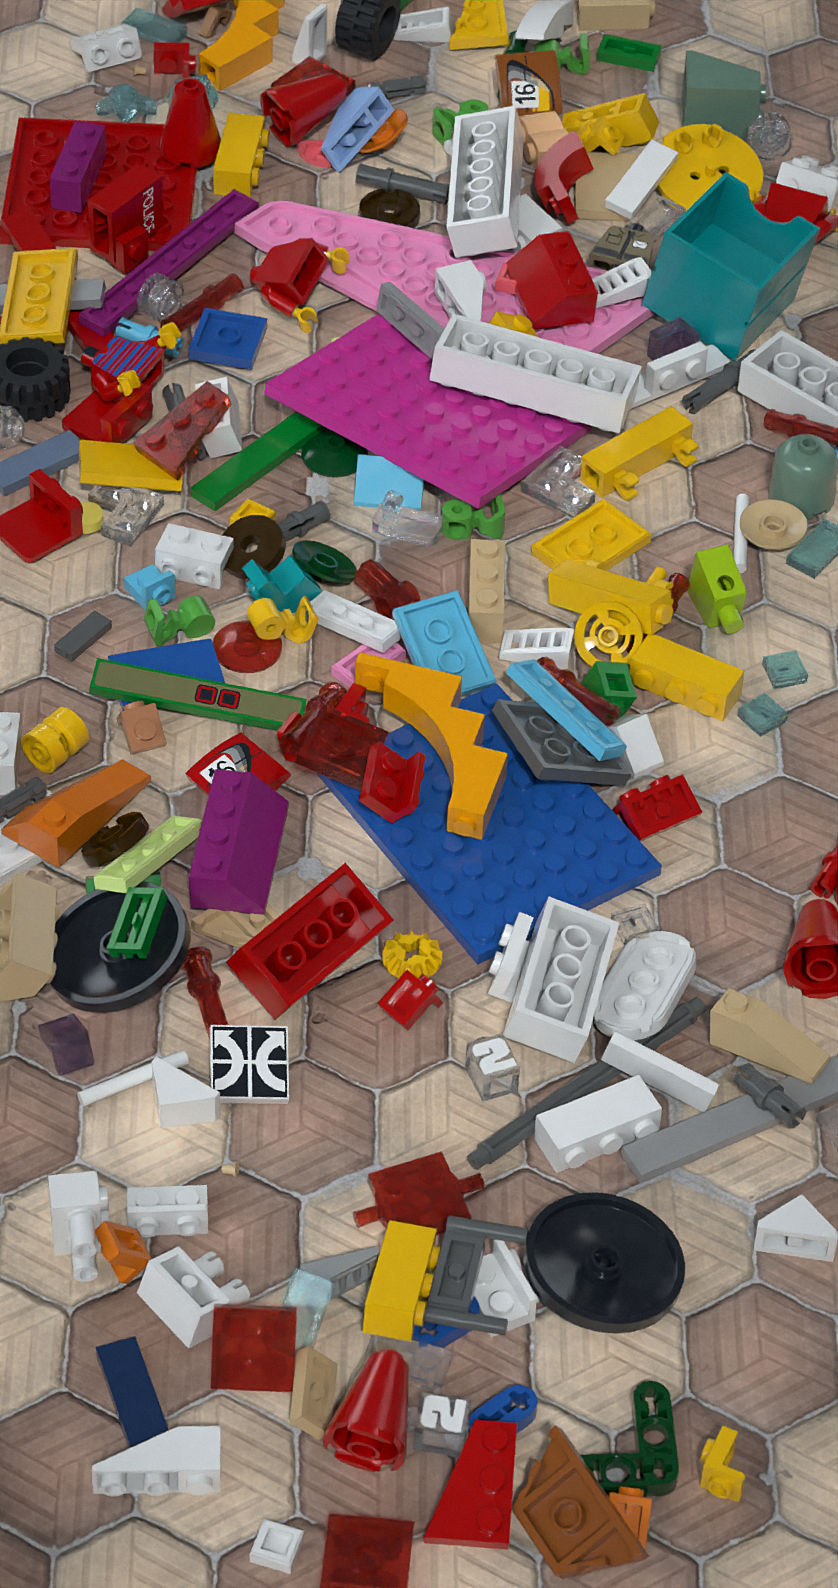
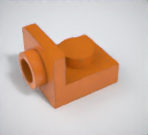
(123, 1249)
(634, 1510)

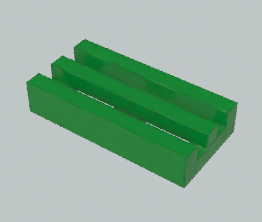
(628, 53)
(144, 922)

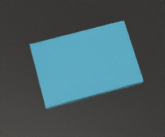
(444, 639)

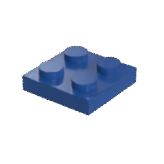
(228, 338)

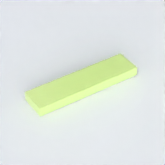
(148, 854)

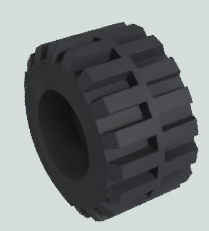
(367, 26)
(34, 377)

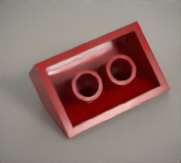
(553, 282)

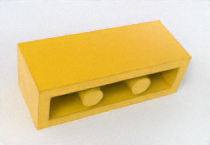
(240, 154)
(686, 676)
(401, 1281)

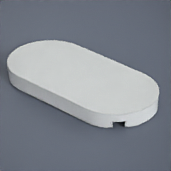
(645, 985)

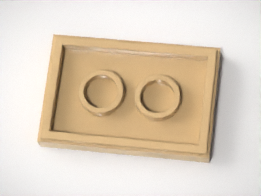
(597, 184)

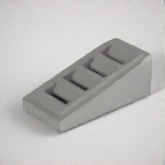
(346, 1269)

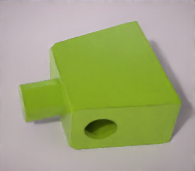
(717, 588)

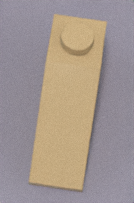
(763, 1036)

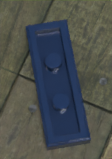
(131, 1391)

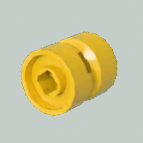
(55, 740)

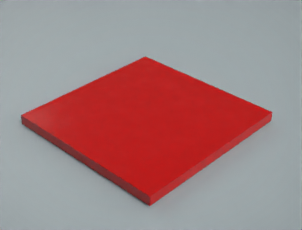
(37, 151)

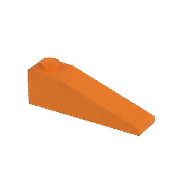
(71, 816)

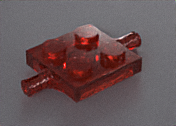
(418, 1194)

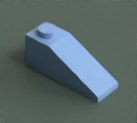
(355, 124)

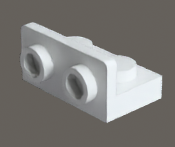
(107, 47)
(168, 1210)
(504, 1289)

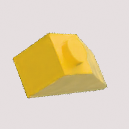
(630, 114)

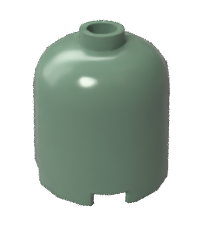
(805, 474)

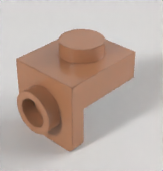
(141, 727)

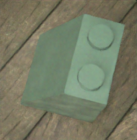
(720, 93)

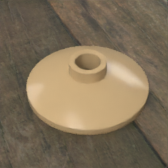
(773, 524)

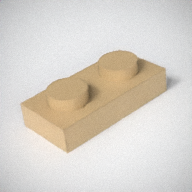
(313, 1392)

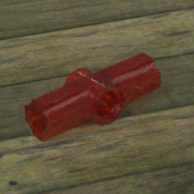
(384, 588)

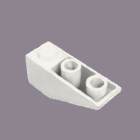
(172, 1462)

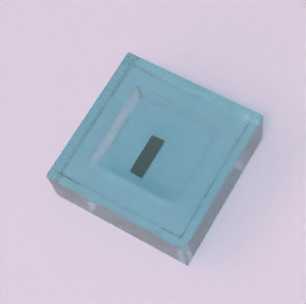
(785, 669)
(762, 714)

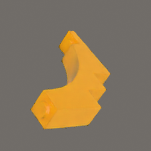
(431, 704)

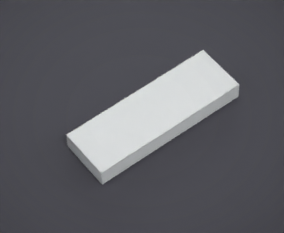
(641, 179)
(355, 621)
(660, 1072)

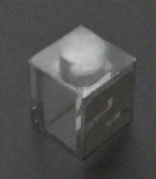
(492, 1067)
(439, 1423)

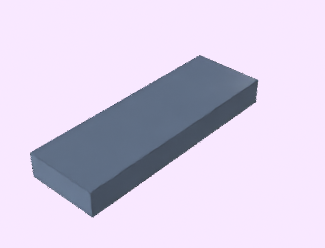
(48, 456)

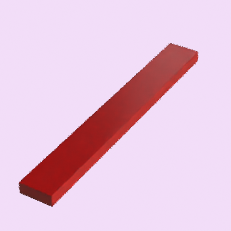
(29, 235)

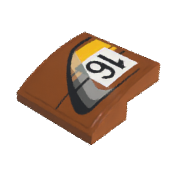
(529, 82)

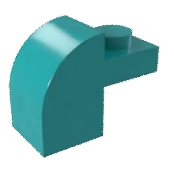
(283, 584)

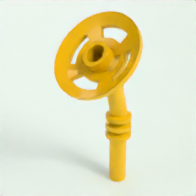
(613, 629)

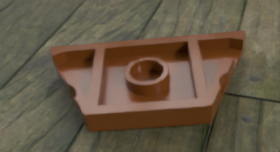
(572, 1514)

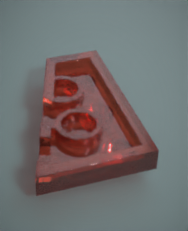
(182, 429)

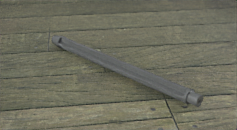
(582, 1085)

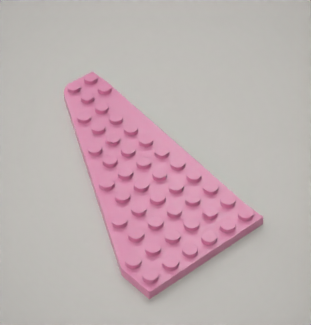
(409, 260)

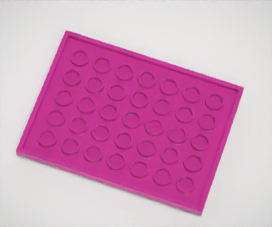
(380, 395)

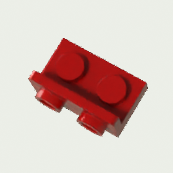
(391, 782)
(659, 807)

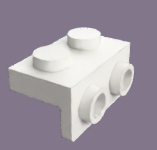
(193, 555)
(509, 963)

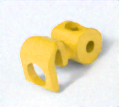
(270, 622)

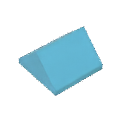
(378, 476)

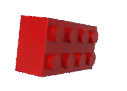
(309, 941)

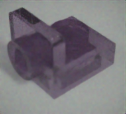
(671, 338)
(68, 1043)

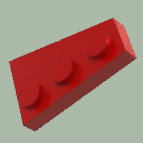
(479, 1491)

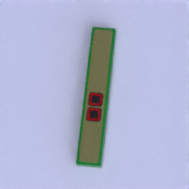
(193, 695)

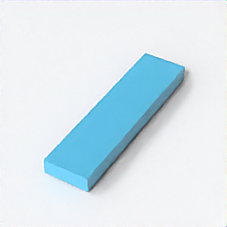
(566, 710)

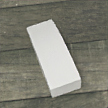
(546, 20)

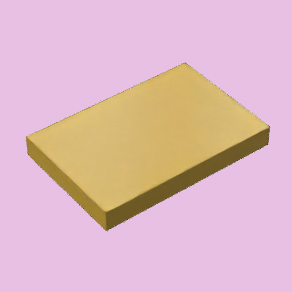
(122, 467)
(596, 534)

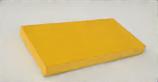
(39, 295)

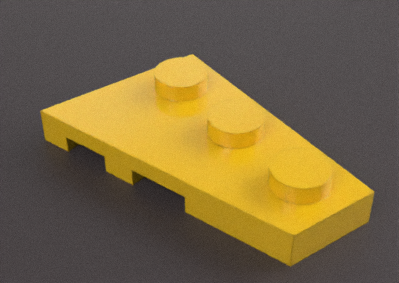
(480, 25)

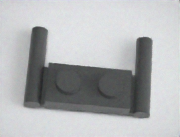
(459, 1271)

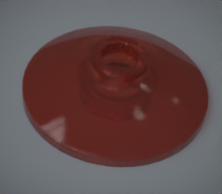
(243, 651)

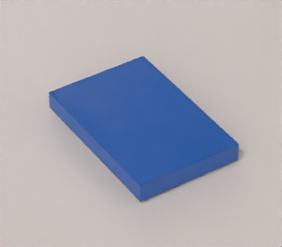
(187, 658)

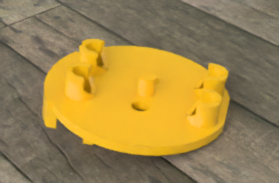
(702, 153)

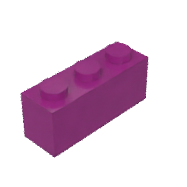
(78, 166)

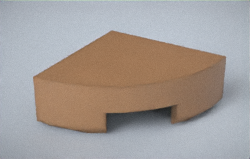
(213, 18)

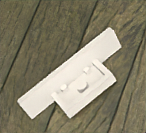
(678, 371)

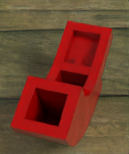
(559, 171)

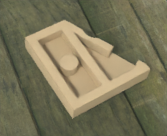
(231, 926)

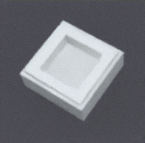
(277, 1546)

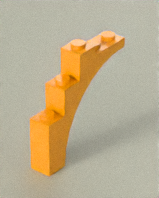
(244, 45)

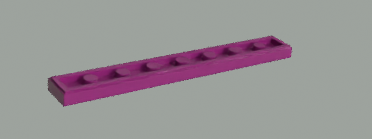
(169, 260)

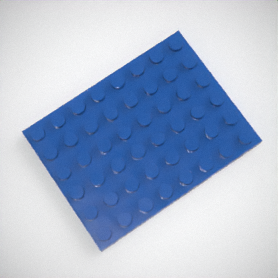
(537, 845)

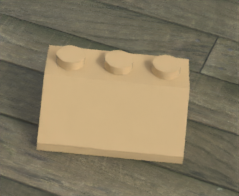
(26, 937)

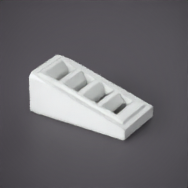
(426, 26)
(312, 36)
(628, 279)
(545, 642)

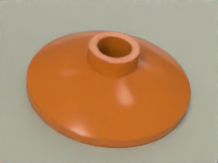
(387, 134)

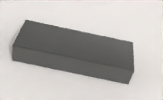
(83, 636)

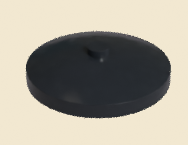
(101, 983)
(604, 1262)

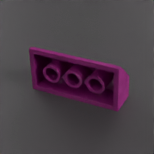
(237, 844)

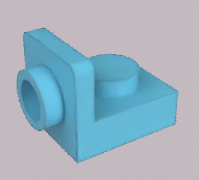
(151, 584)

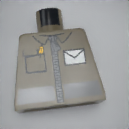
(620, 246)

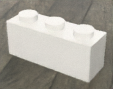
(597, 1123)

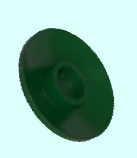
(331, 454)
(324, 562)

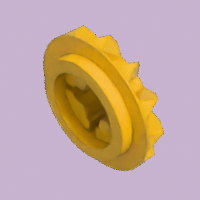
(426, 962)

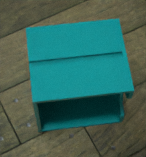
(729, 267)

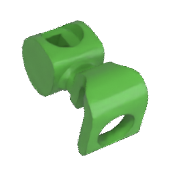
(564, 56)
(446, 118)
(460, 519)
(191, 616)

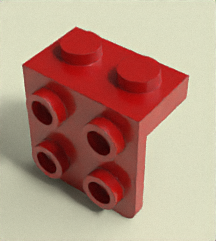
(110, 420)
(43, 521)

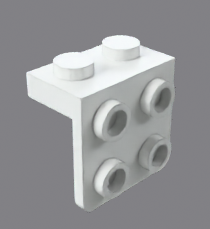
(808, 176)

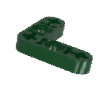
(648, 1455)

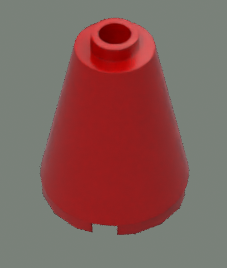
(302, 105)
(190, 126)
(813, 951)
(373, 1416)

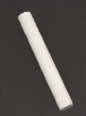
(740, 540)
(127, 1080)

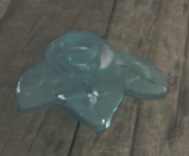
(125, 103)

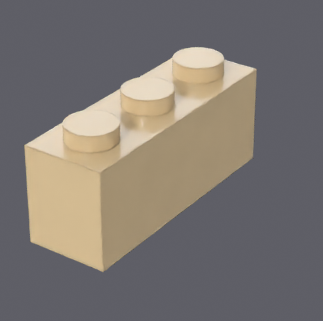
(487, 589)

